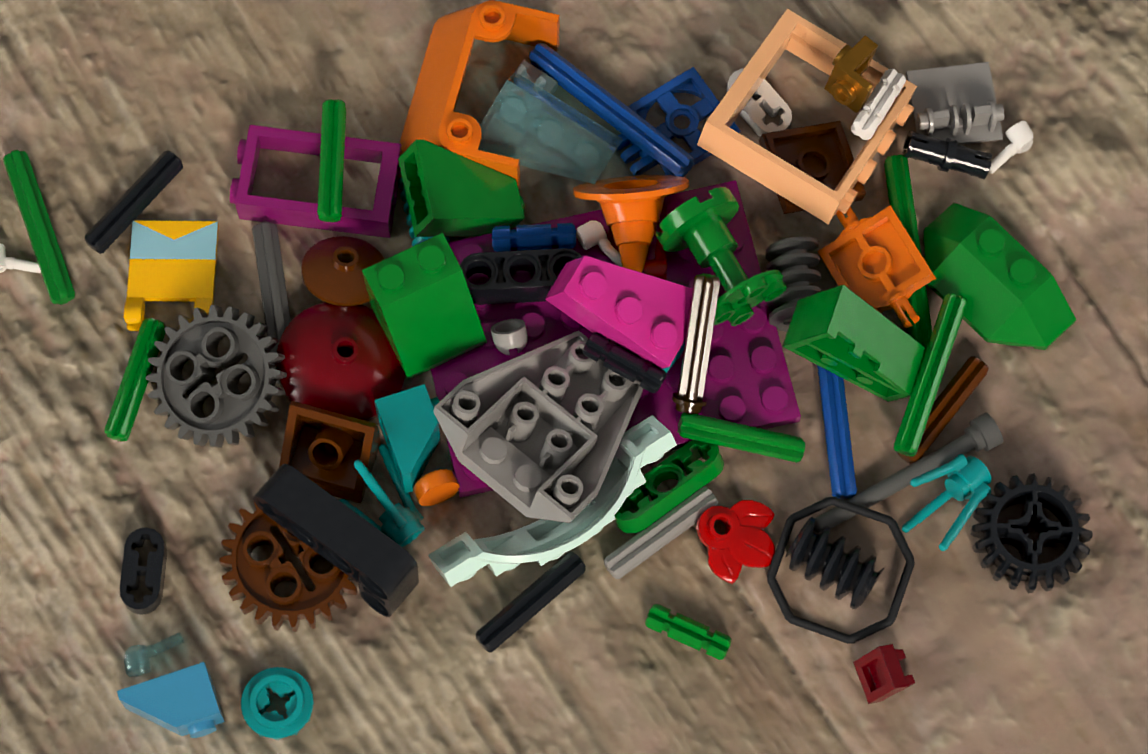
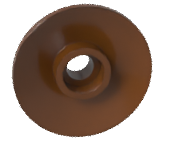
(335, 269)

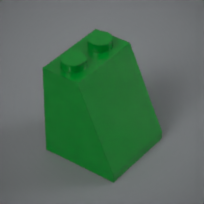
(424, 306)

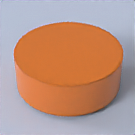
(436, 487)

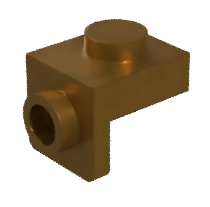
(846, 80)

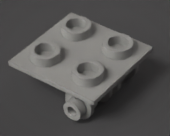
(956, 103)

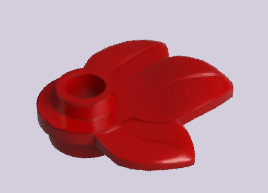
(743, 541)

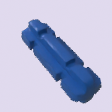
(533, 237)

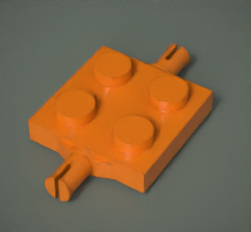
(878, 262)

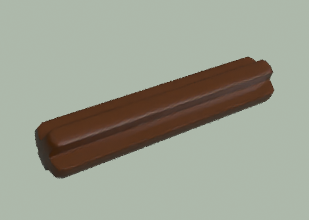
(950, 402)

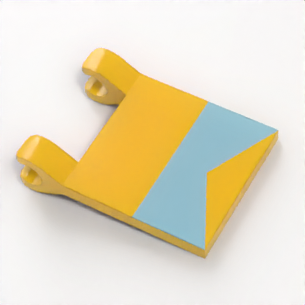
(170, 264)

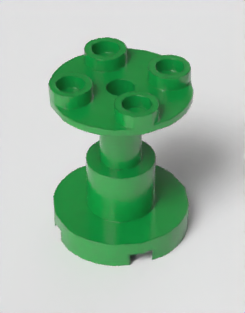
(705, 233)

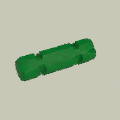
(688, 631)

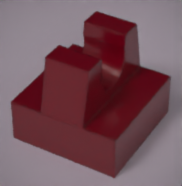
(882, 673)

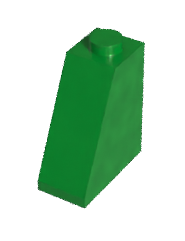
(456, 194)

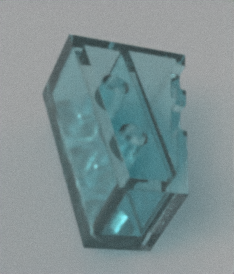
(546, 133)

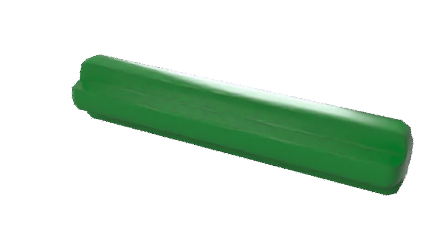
(331, 160)
(134, 380)
(741, 437)

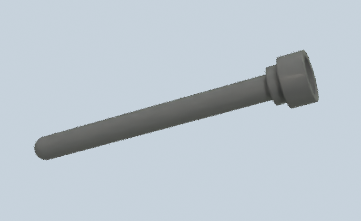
(980, 435)

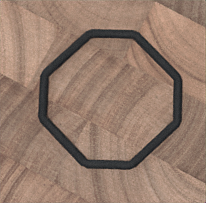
(806, 624)

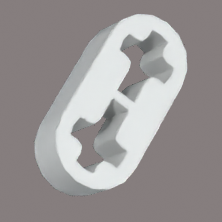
(770, 101)

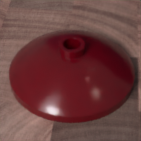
(336, 382)

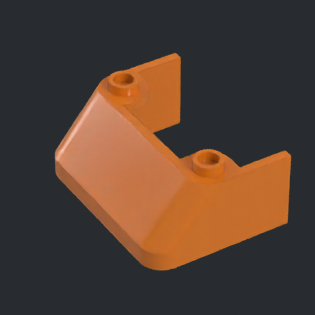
(444, 68)

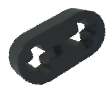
(133, 569)

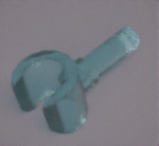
(137, 656)

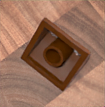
(327, 445)

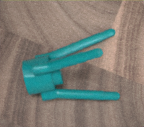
(966, 479)
(398, 522)

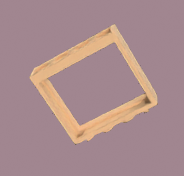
(819, 50)

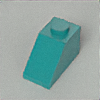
(409, 431)

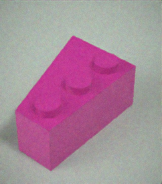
(625, 307)

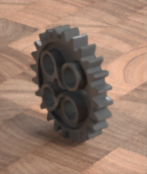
(232, 410)

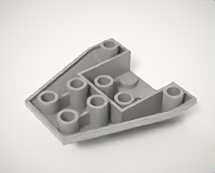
(541, 427)

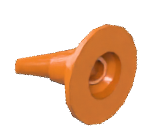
(632, 210)

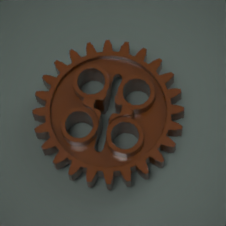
(259, 578)

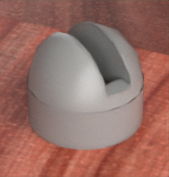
(509, 335)

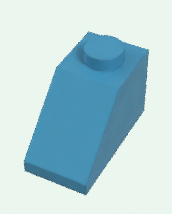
(177, 701)

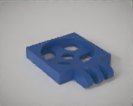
(687, 82)

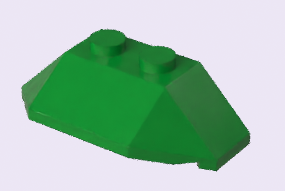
(1005, 287)

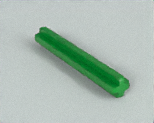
(39, 227)
(930, 375)

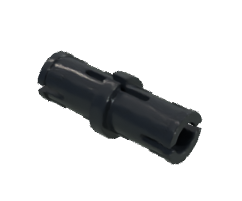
(947, 155)

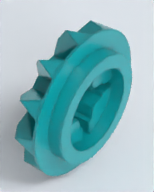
(283, 683)

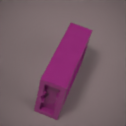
(304, 214)

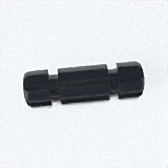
(624, 362)

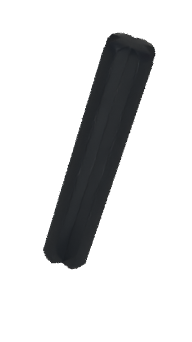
(133, 202)
(530, 602)

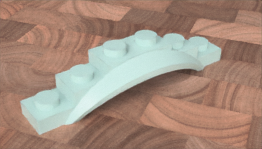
(551, 539)

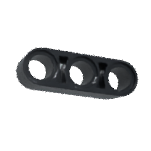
(501, 267)

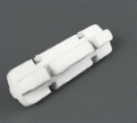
(878, 104)

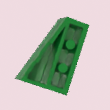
(855, 343)

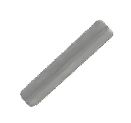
(659, 533)

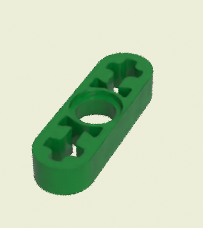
(671, 468)

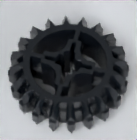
(1066, 531)

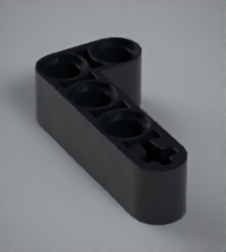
(341, 536)

